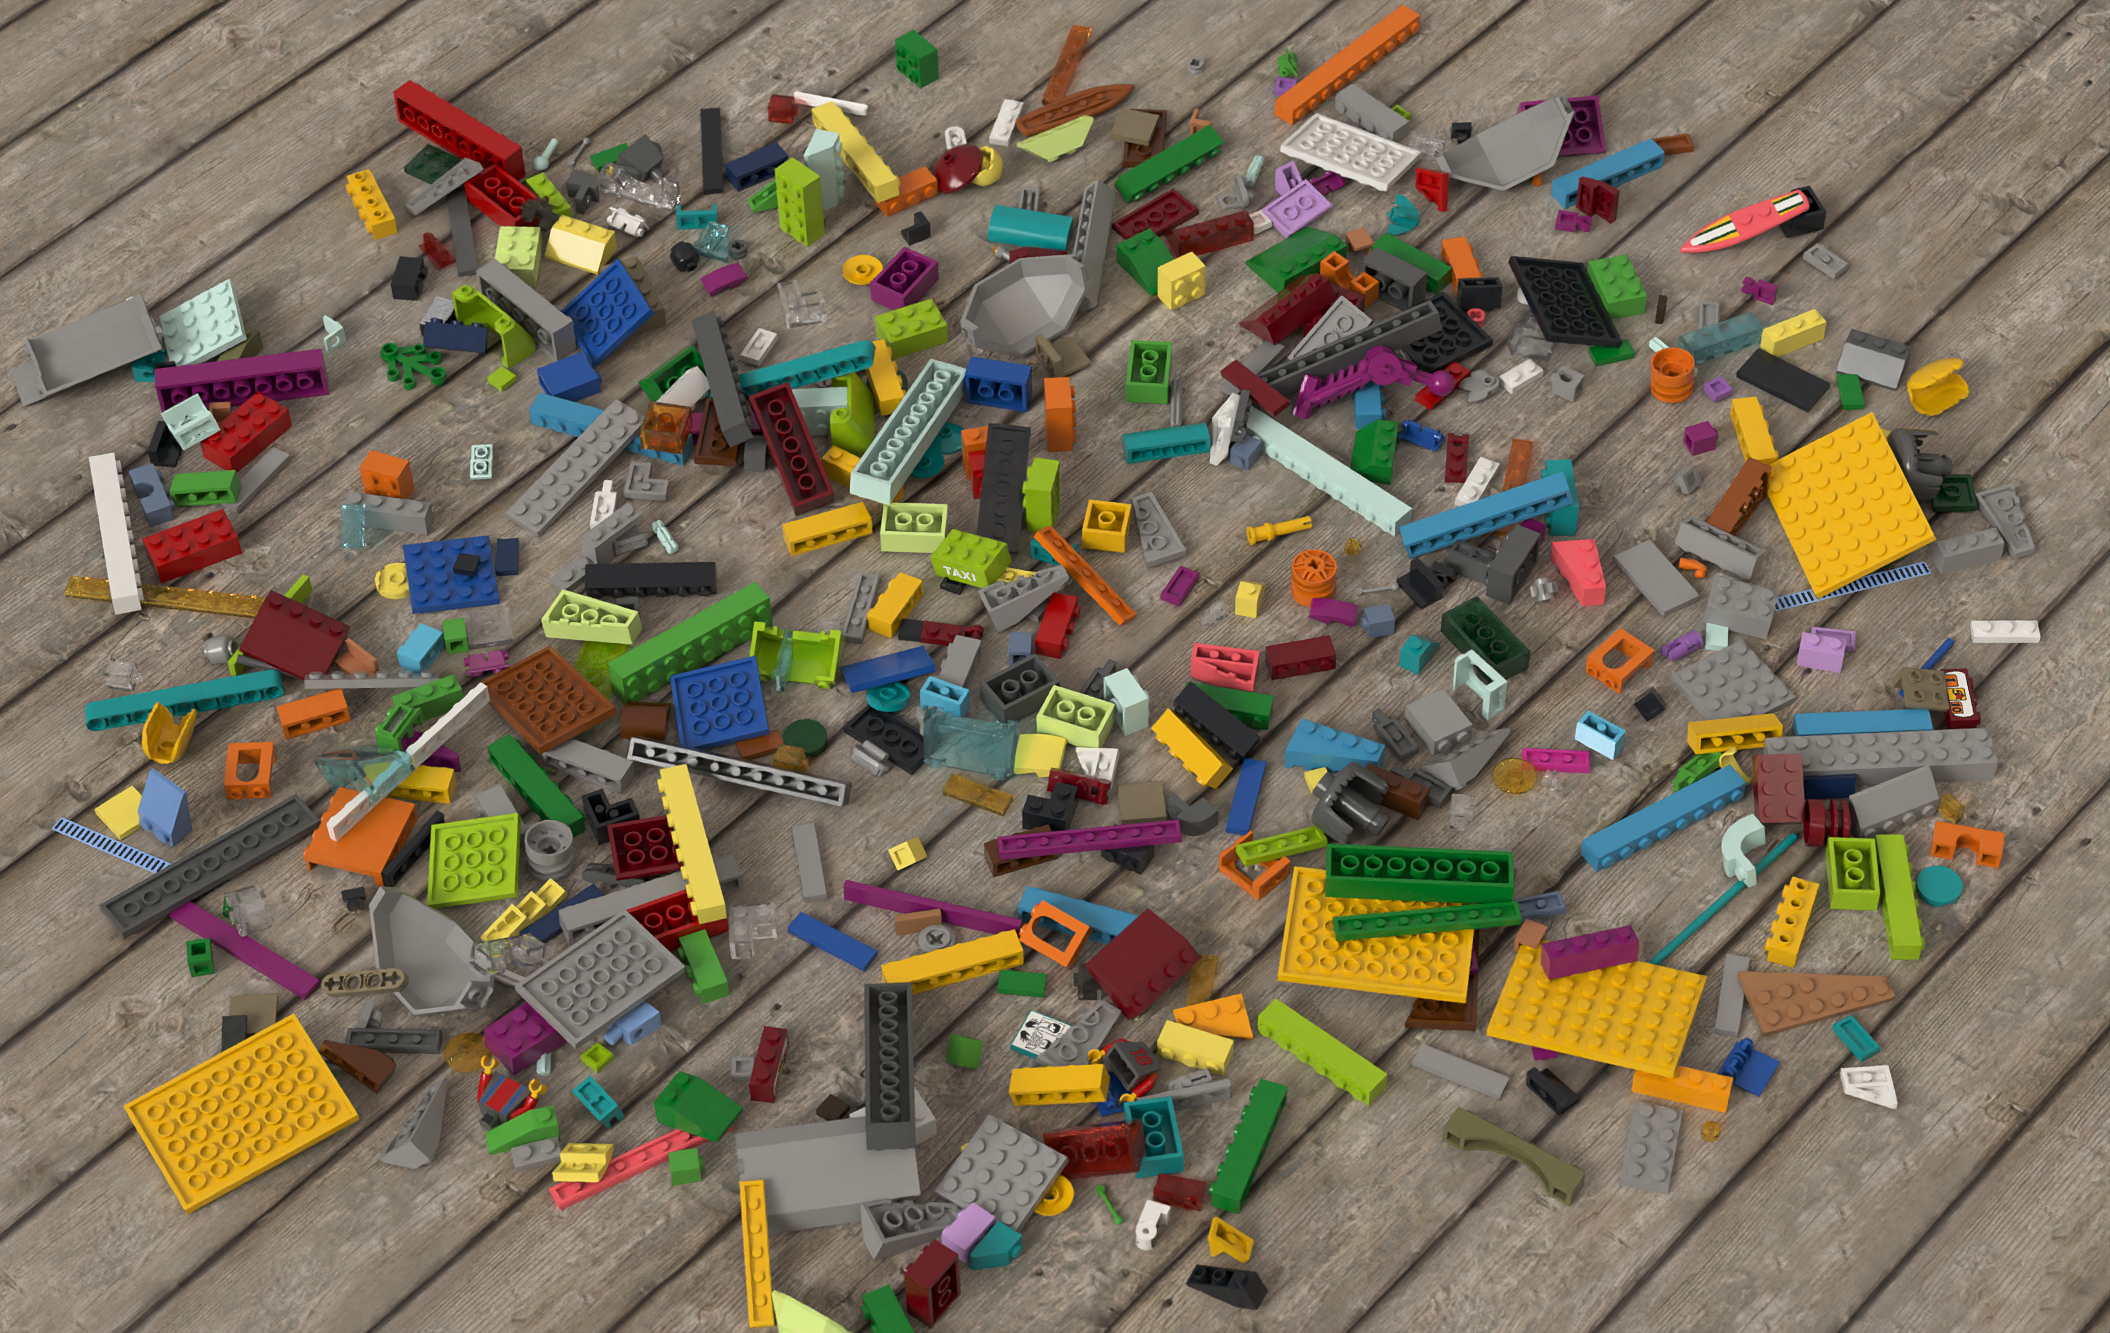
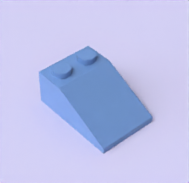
(164, 809)

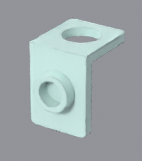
(335, 330)

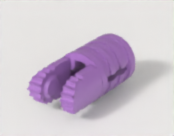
(1683, 645)

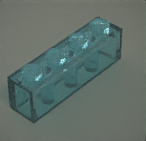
(1722, 338)

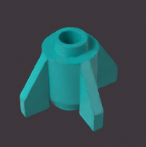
(1404, 216)

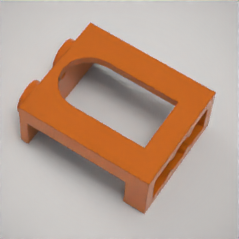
(1636, 650)
(247, 754)
(1276, 870)
(1075, 946)

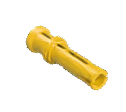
(1270, 531)

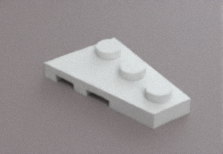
(1222, 429)

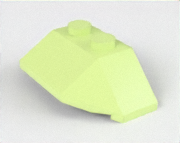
(1058, 139)
(798, 1318)

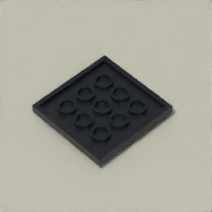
(1455, 342)

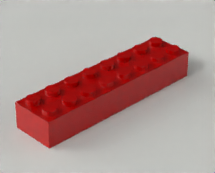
(456, 130)

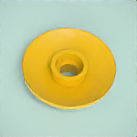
(861, 269)
(1063, 1196)

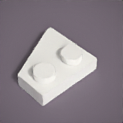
(1870, 1084)

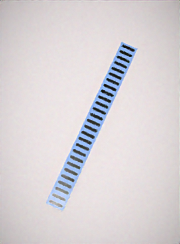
(1862, 583)
(110, 845)

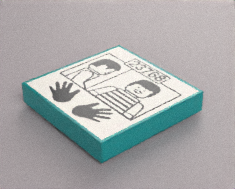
(1037, 1034)

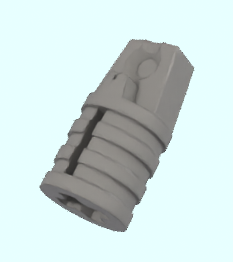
(1192, 1079)

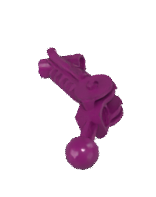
(1378, 366)

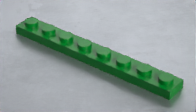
(1426, 920)

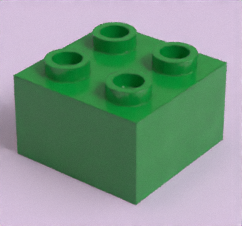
(917, 59)

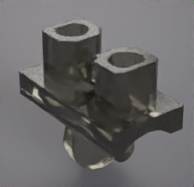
(540, 209)

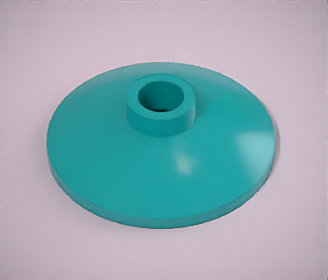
(948, 439)
(929, 465)

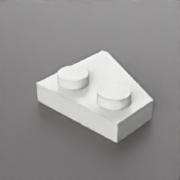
(1099, 762)

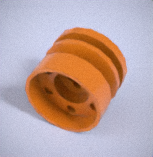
(1672, 375)
(1313, 576)

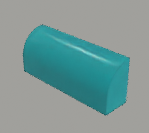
(1030, 228)
(1166, 443)

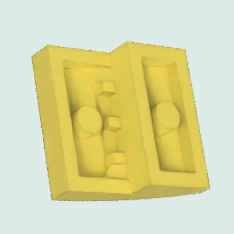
(1039, 754)
(583, 1162)

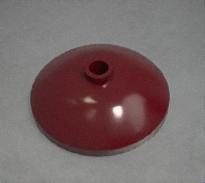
(957, 167)

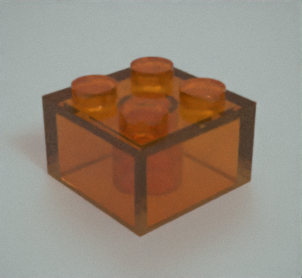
(666, 427)

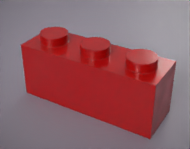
(1057, 625)

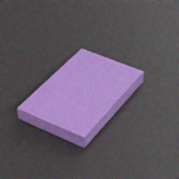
(1297, 208)

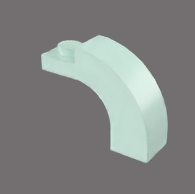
(1736, 842)

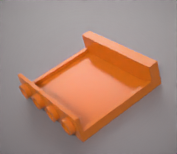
(368, 844)

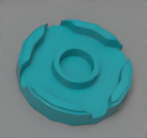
(888, 697)
(1939, 886)

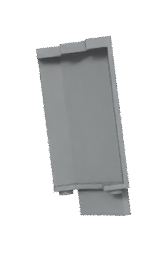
(86, 349)
(823, 1172)

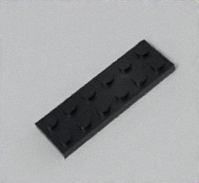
(1003, 484)

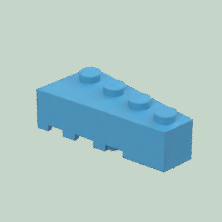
(1327, 747)

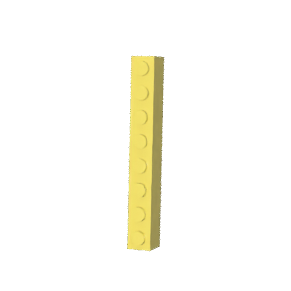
(857, 153)
(692, 844)

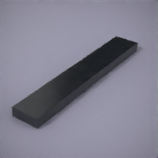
(711, 151)

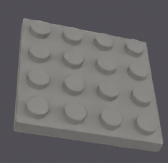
(1732, 685)
(1002, 1173)

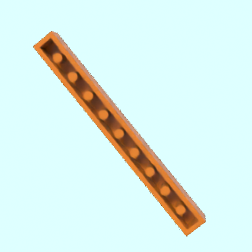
(1347, 65)

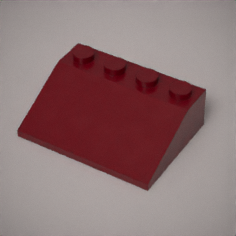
(1290, 308)
(294, 637)
(643, 848)
(1142, 963)

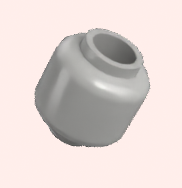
(220, 649)

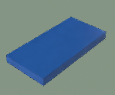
(887, 669)

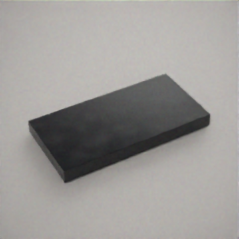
(1783, 380)
(891, 735)

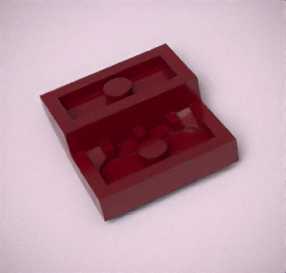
(1597, 198)

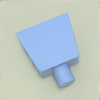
(634, 1025)

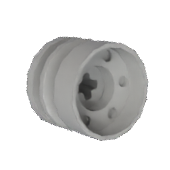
(549, 850)

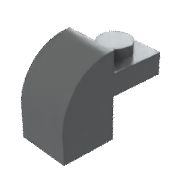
(583, 188)
(756, 454)
(1195, 818)

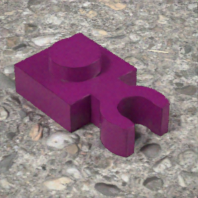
(1570, 221)
(1762, 290)

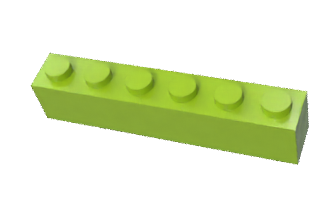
(1898, 899)
(1322, 1052)

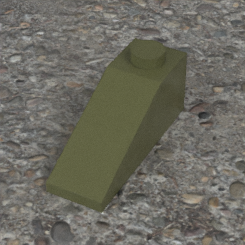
(246, 348)

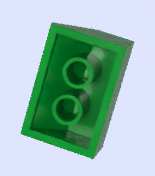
(664, 376)
(1375, 451)

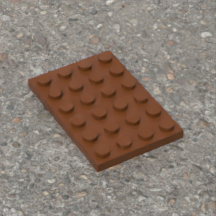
(547, 700)

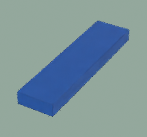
(1246, 796)
(832, 941)

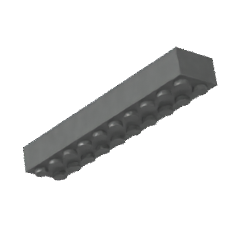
(889, 1066)

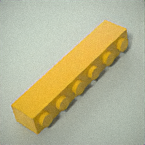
(956, 962)

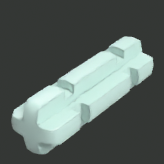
(1254, 169)
(665, 537)

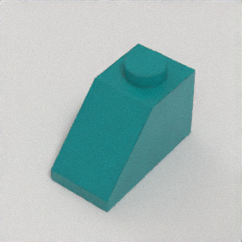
(1417, 652)
(997, 1248)

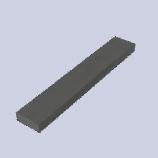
(462, 232)

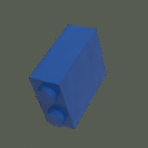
(570, 378)

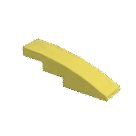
(526, 912)

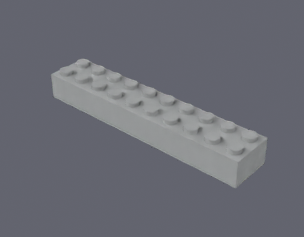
(1886, 755)

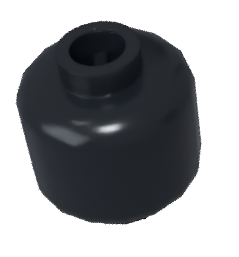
(684, 256)

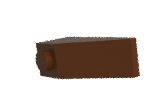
(363, 1064)

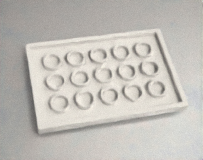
(1350, 152)

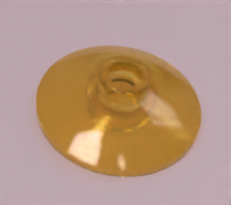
(1514, 776)
(464, 1059)

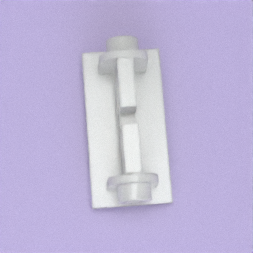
(620, 218)

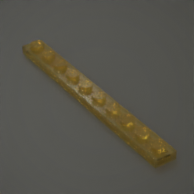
(170, 597)

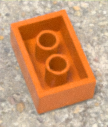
(1059, 415)

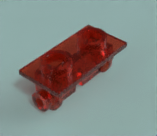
(436, 251)

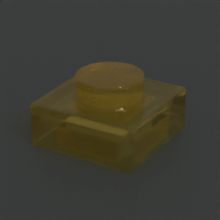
(1951, 808)

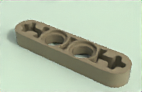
(365, 979)

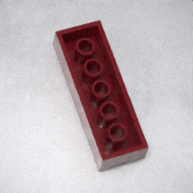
(792, 448)

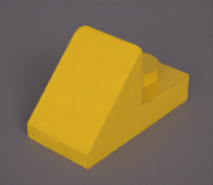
(1229, 1240)

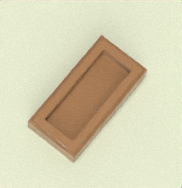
(916, 921)

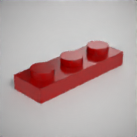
(1430, 400)

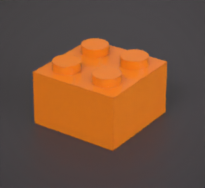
(386, 475)

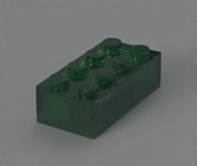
(1479, 629)

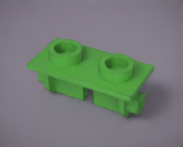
(1288, 64)

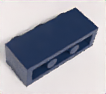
(755, 166)
(455, 336)

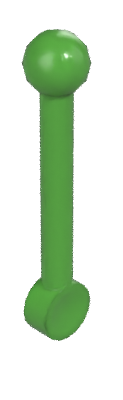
(1100, 1190)

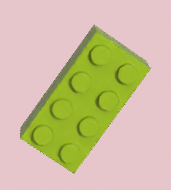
(799, 201)

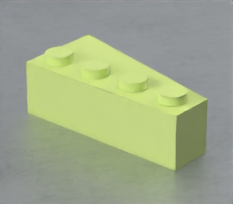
(590, 620)

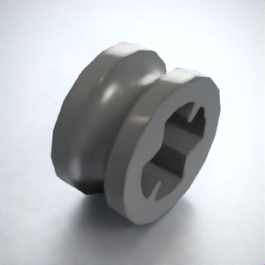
(738, 244)

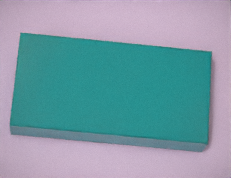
(1856, 1038)

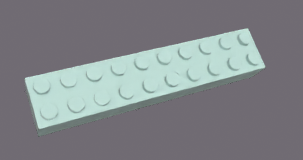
(908, 432)

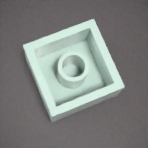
(1129, 701)

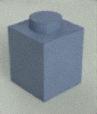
(1246, 454)
(1378, 621)
(1019, 646)

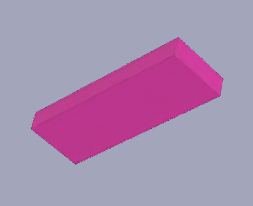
(1560, 760)

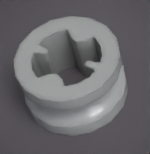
(1198, 61)

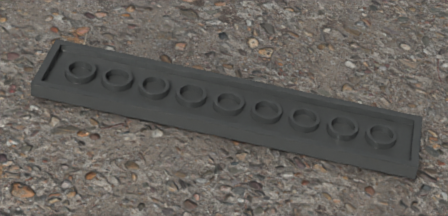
(209, 866)

